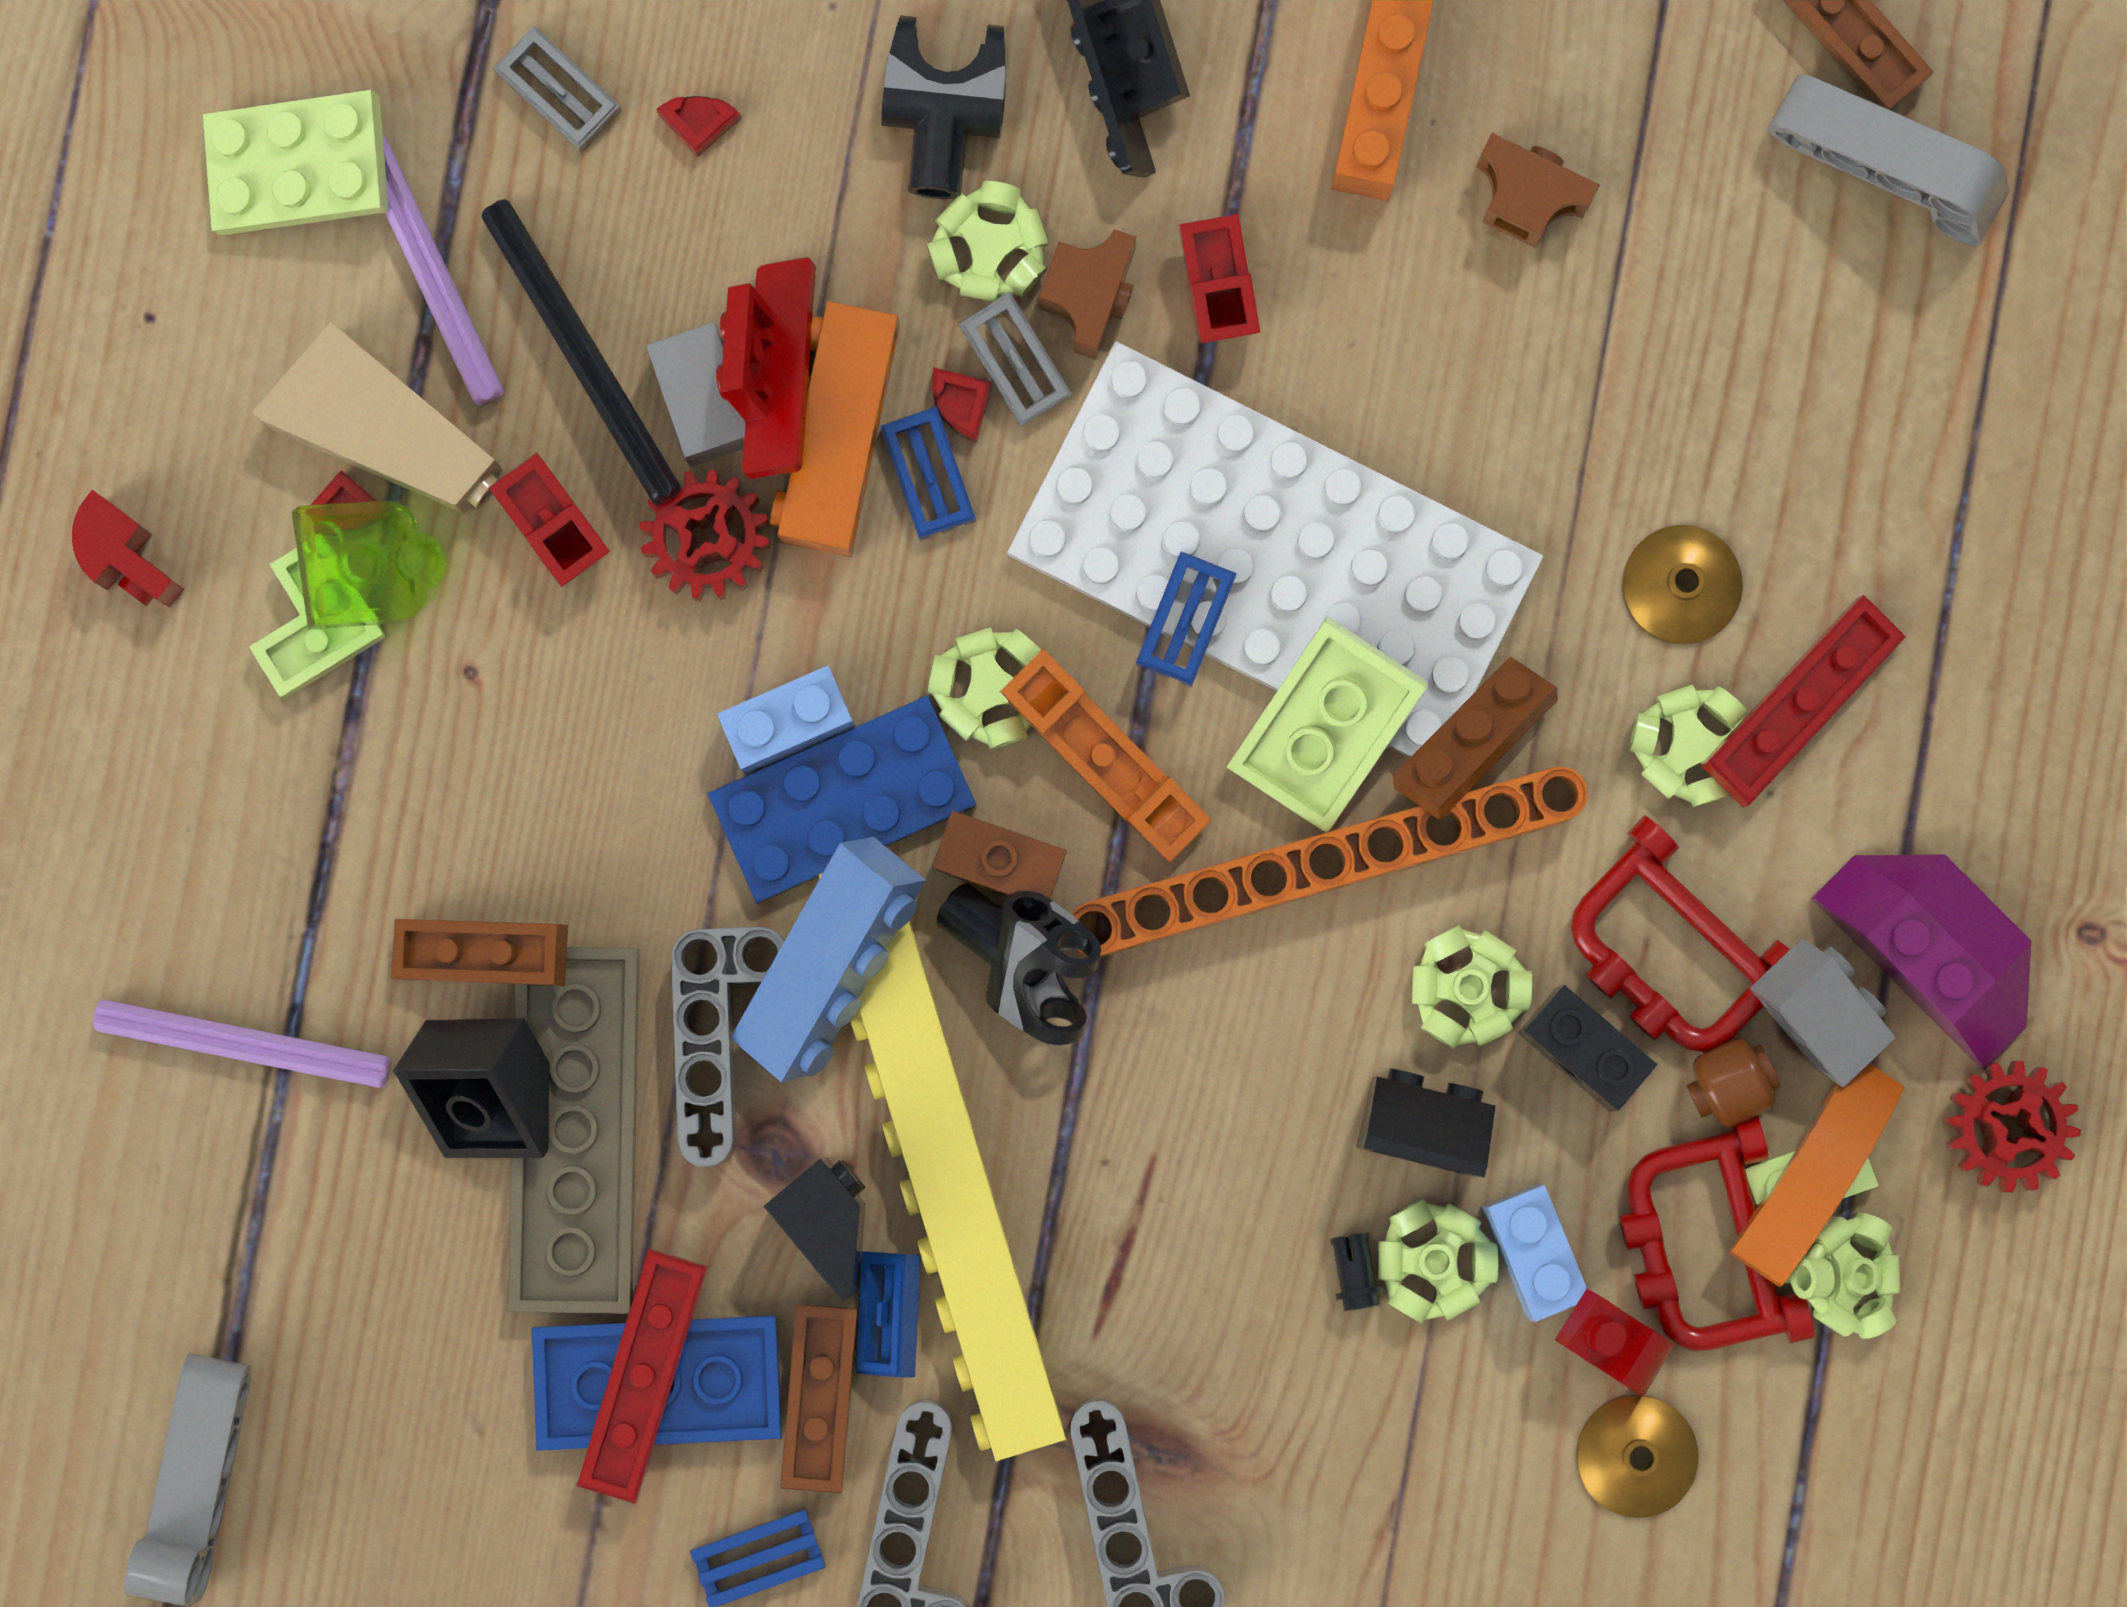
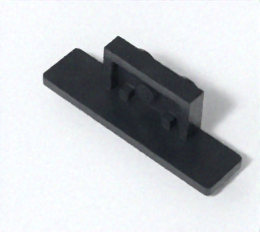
(1130, 70)

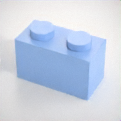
(786, 720)
(1535, 1252)

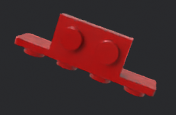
(768, 363)

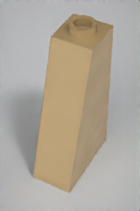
(367, 417)

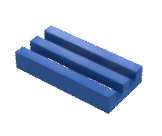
(944, 521)
(1167, 666)
(893, 1314)
(709, 1576)

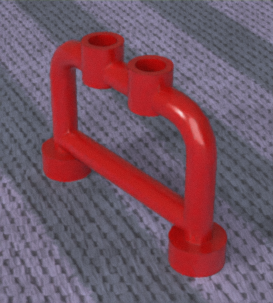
(1614, 974)
(1657, 1285)

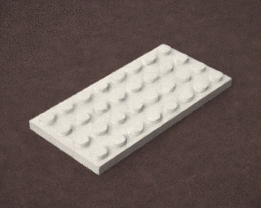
(1307, 530)

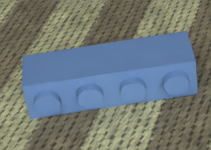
(828, 959)

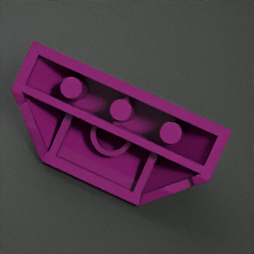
(1937, 944)

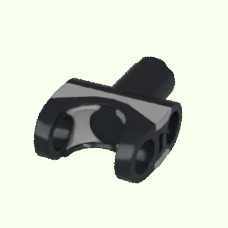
(942, 107)
(1026, 957)

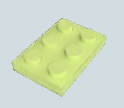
(295, 162)
(1327, 724)

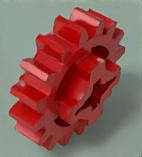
(728, 548)
(1998, 1150)

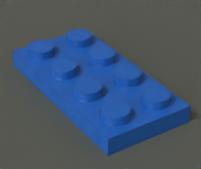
(864, 783)
(720, 1392)

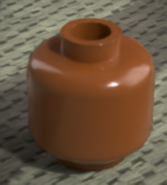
(1733, 1082)

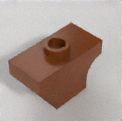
(1530, 189)
(1089, 288)
(997, 858)

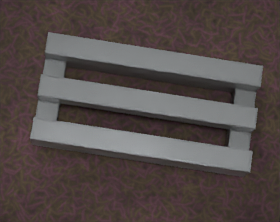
(593, 124)
(988, 316)

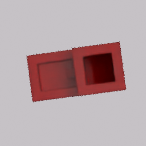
(1218, 279)
(549, 519)
(109, 544)
(1615, 1342)

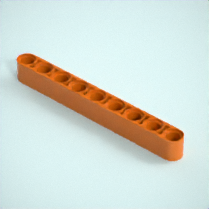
(1352, 846)

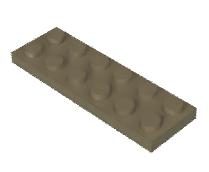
(577, 1203)

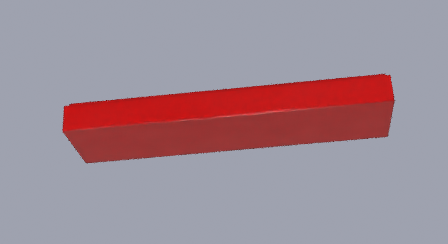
(1803, 701)
(642, 1376)

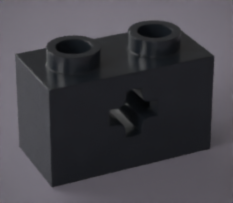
(1587, 1048)

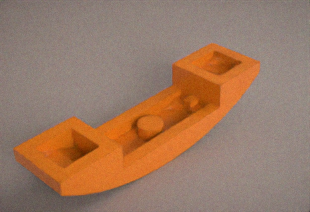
(1104, 756)
(1817, 1175)

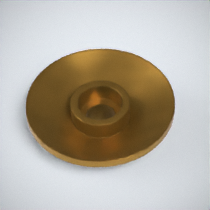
(1665, 609)
(1606, 1450)

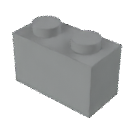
(687, 377)
(1824, 1011)

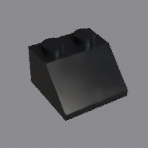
(479, 1087)
(1428, 1125)
(825, 1221)

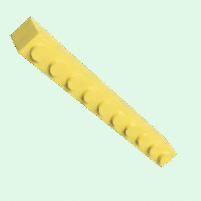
(956, 1207)

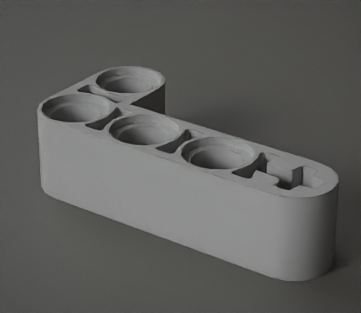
(1896, 154)
(717, 1046)
(192, 1483)
(1129, 1516)
(911, 1519)

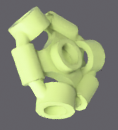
(990, 243)
(987, 679)
(1689, 743)
(1470, 988)
(1436, 1261)
(1841, 1282)

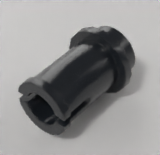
(1357, 1274)

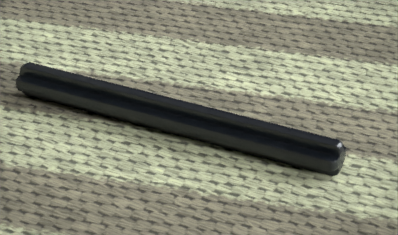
(581, 352)

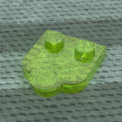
(363, 563)

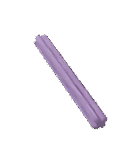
(438, 286)
(241, 1043)

